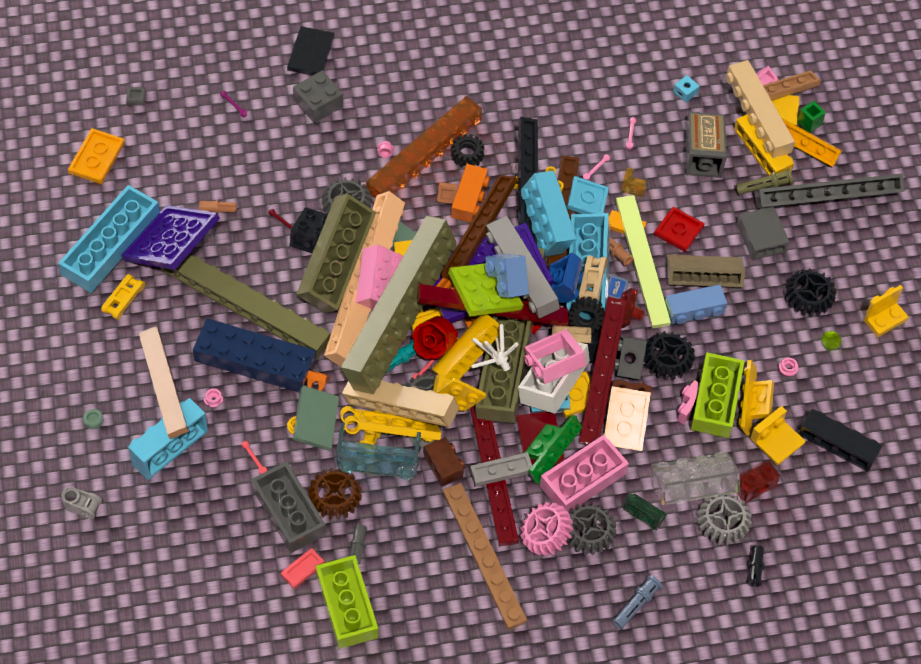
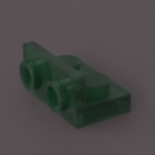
(644, 511)

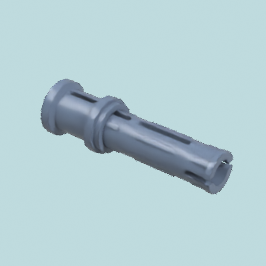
(642, 596)

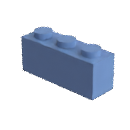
(696, 304)

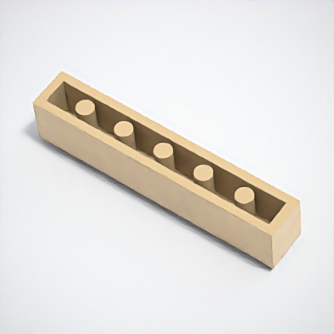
(760, 109)
(406, 402)

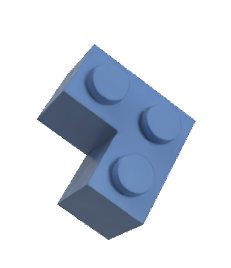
(510, 274)

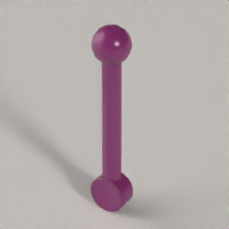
(243, 113)

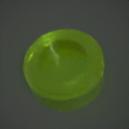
(831, 340)

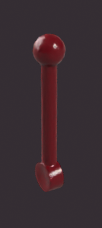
(271, 212)

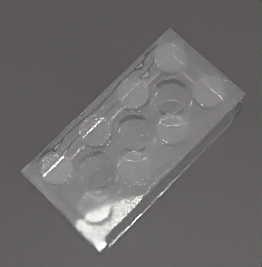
(695, 478)

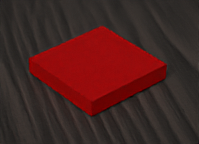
(679, 229)

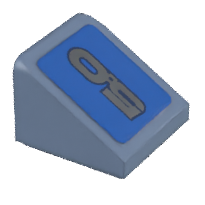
(617, 286)

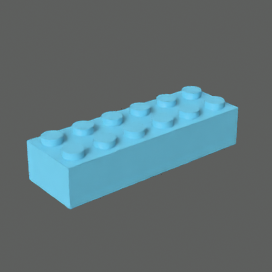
(108, 238)
(592, 239)

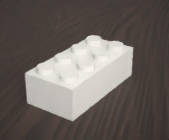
(550, 395)

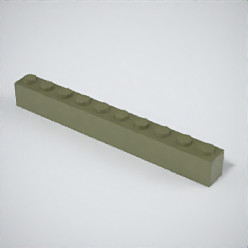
(250, 304)

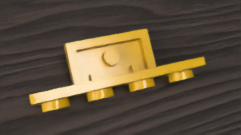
(757, 398)

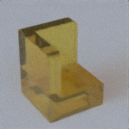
(633, 185)

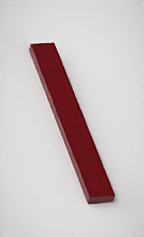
(450, 298)
(603, 370)
(497, 491)

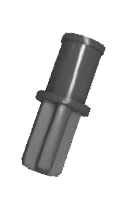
(357, 544)

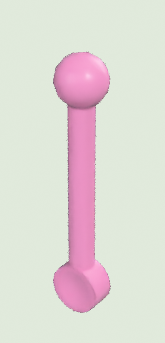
(629, 145)
(586, 176)

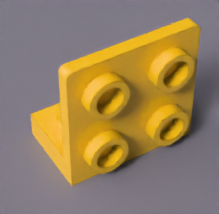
(885, 313)
(464, 394)
(776, 437)

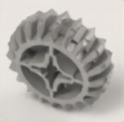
(716, 526)

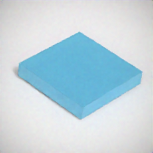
(587, 196)

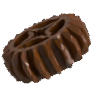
(335, 483)

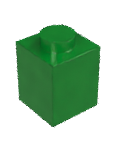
(811, 117)

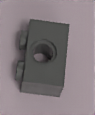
(634, 368)

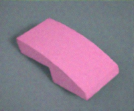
(689, 396)

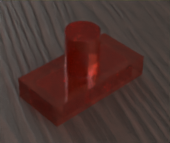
(631, 310)

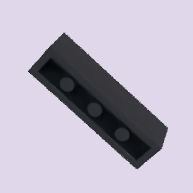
(840, 440)

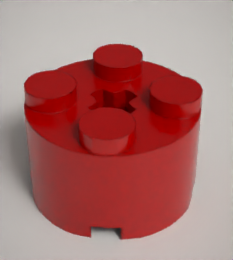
(434, 337)

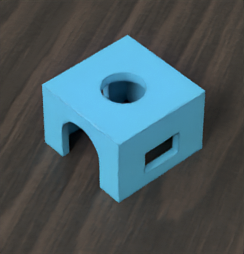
(687, 93)

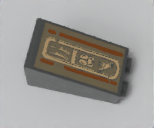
(705, 144)

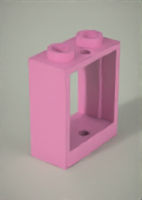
(550, 345)

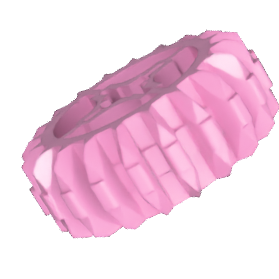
(546, 529)

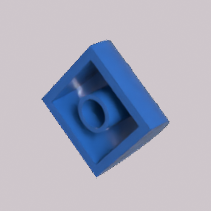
(566, 276)

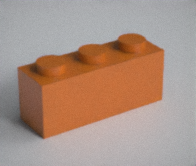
(470, 193)

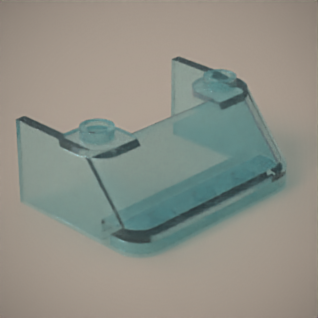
(377, 459)

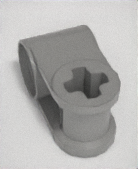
(84, 504)

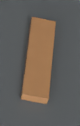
(792, 85)

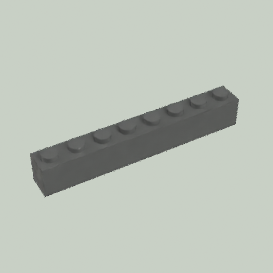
(829, 190)

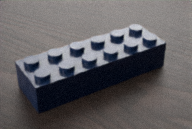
(254, 355)

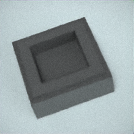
(136, 96)

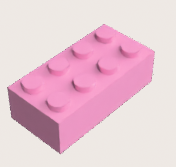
(584, 474)

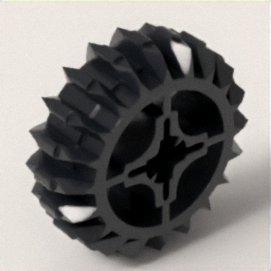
(813, 287)
(667, 362)

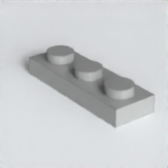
(501, 469)

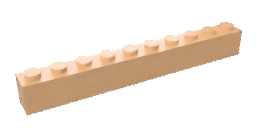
(352, 315)

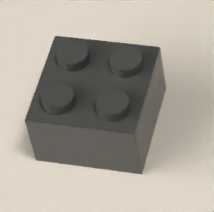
(318, 96)

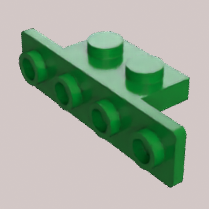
(550, 446)

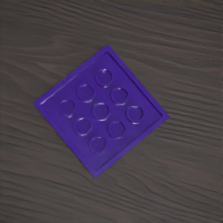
(170, 237)

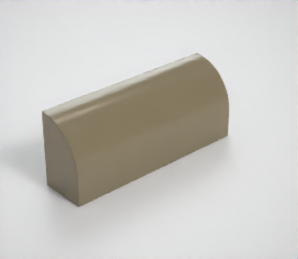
(705, 270)

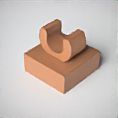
(447, 192)

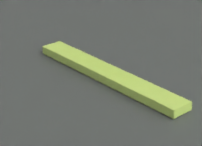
(643, 262)

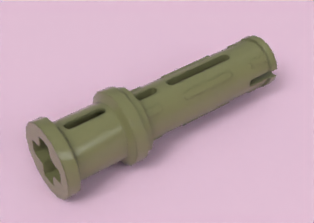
(742, 187)

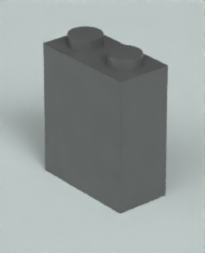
(762, 233)

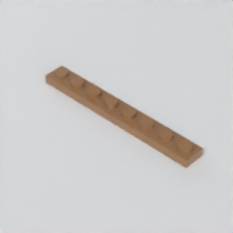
(484, 557)

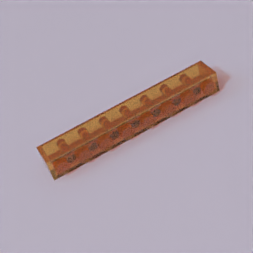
(425, 148)

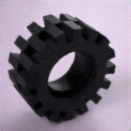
(467, 142)
(587, 305)

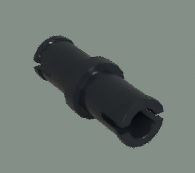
(756, 566)

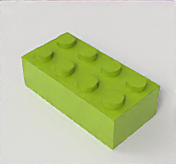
(717, 395)
(347, 602)

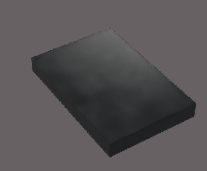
(310, 51)

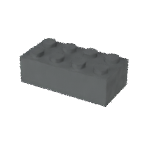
(288, 507)

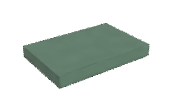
(315, 418)

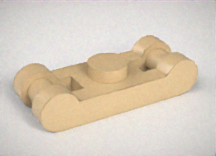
(593, 277)

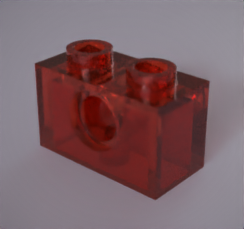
(758, 481)

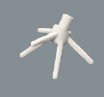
(500, 356)

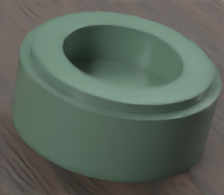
(93, 419)

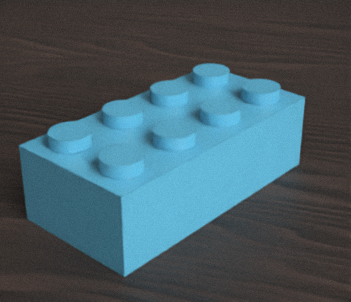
(548, 213)
(156, 450)

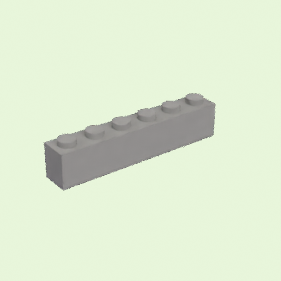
(507, 241)

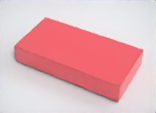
(302, 568)

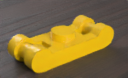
(123, 296)

